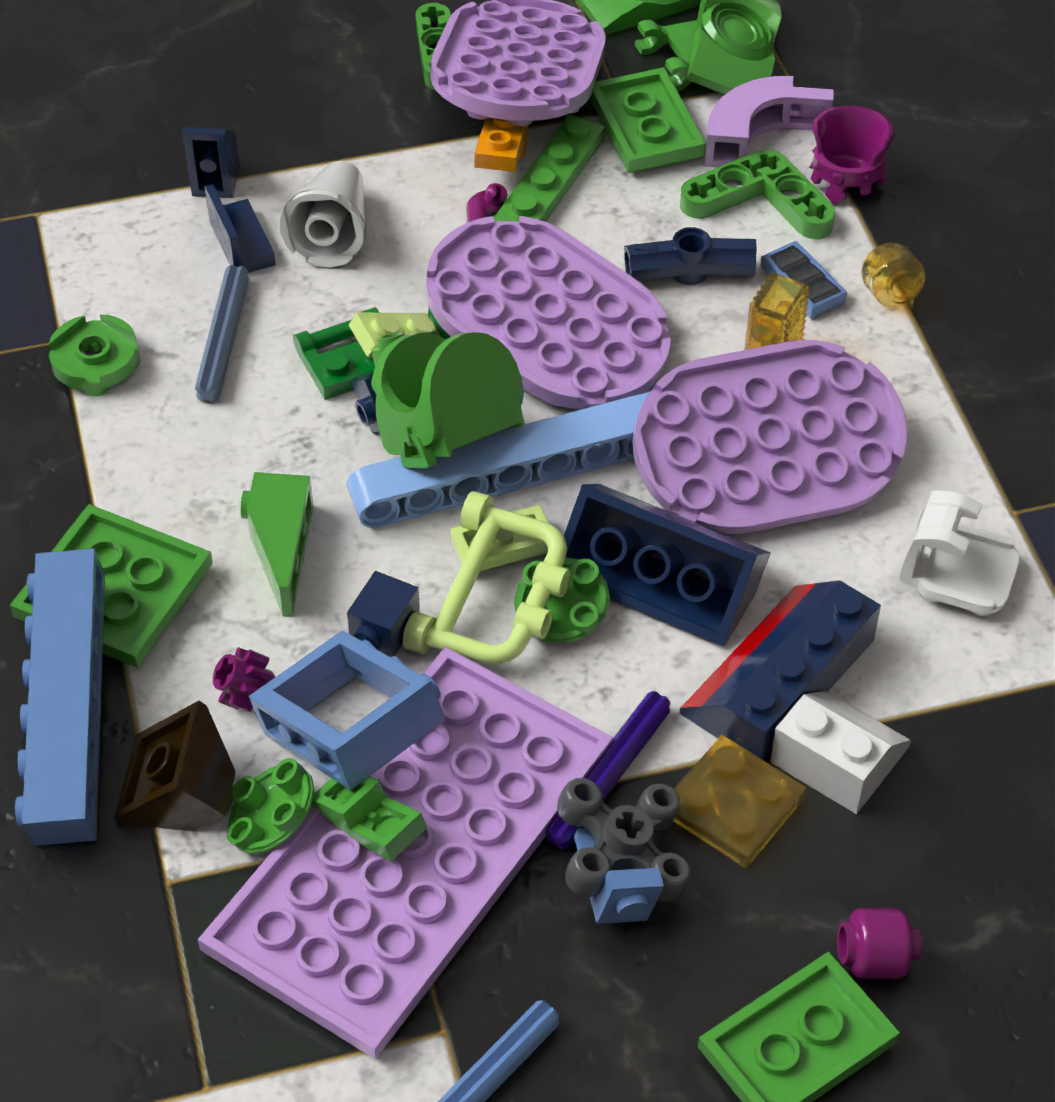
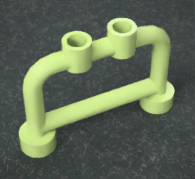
(530, 618)

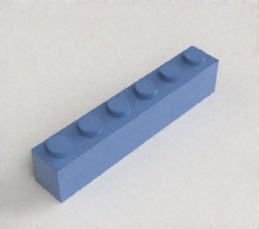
(63, 699)

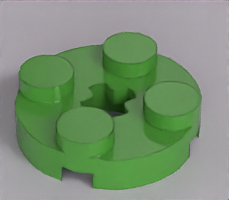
(93, 372)

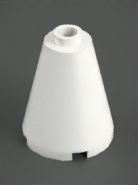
(327, 217)

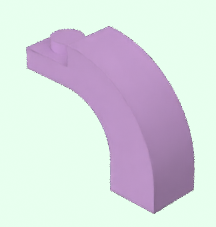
(759, 108)

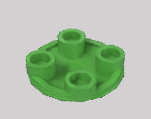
(581, 606)
(269, 807)

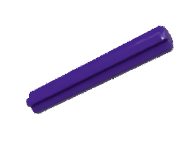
(617, 758)

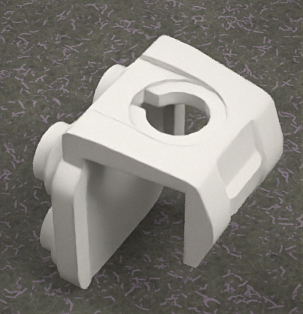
(957, 560)

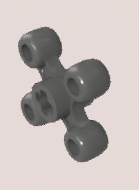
(621, 837)

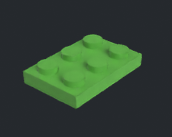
(647, 120)
(799, 1037)

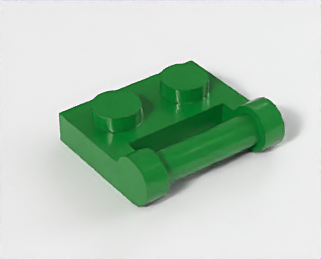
(335, 368)

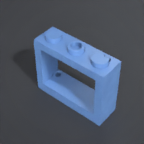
(370, 742)

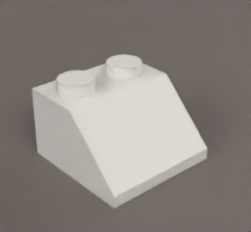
(836, 748)

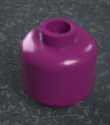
(878, 943)

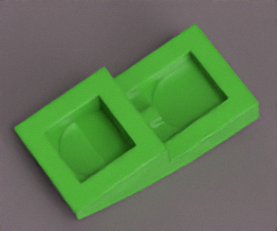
(370, 816)

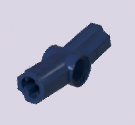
(691, 257)

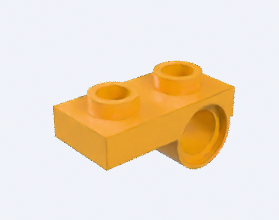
(500, 145)

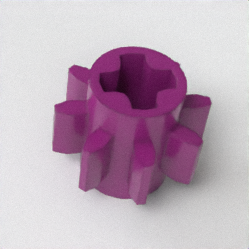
(240, 677)

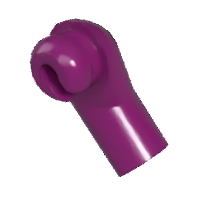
(486, 202)

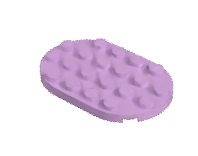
(518, 60)
(560, 308)
(769, 436)

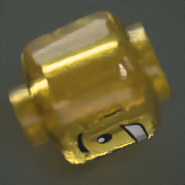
(893, 274)

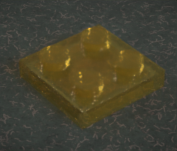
(736, 800)

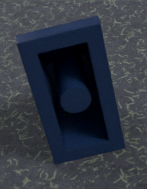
(211, 159)

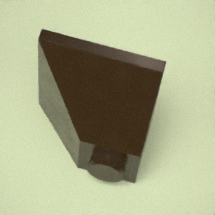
(177, 774)

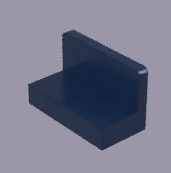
(239, 232)

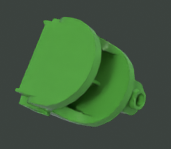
(443, 393)

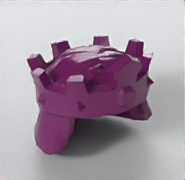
(850, 149)

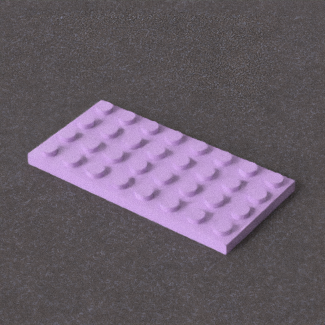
(369, 936)

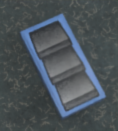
(797, 264)

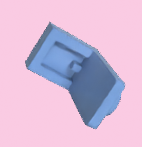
(625, 893)

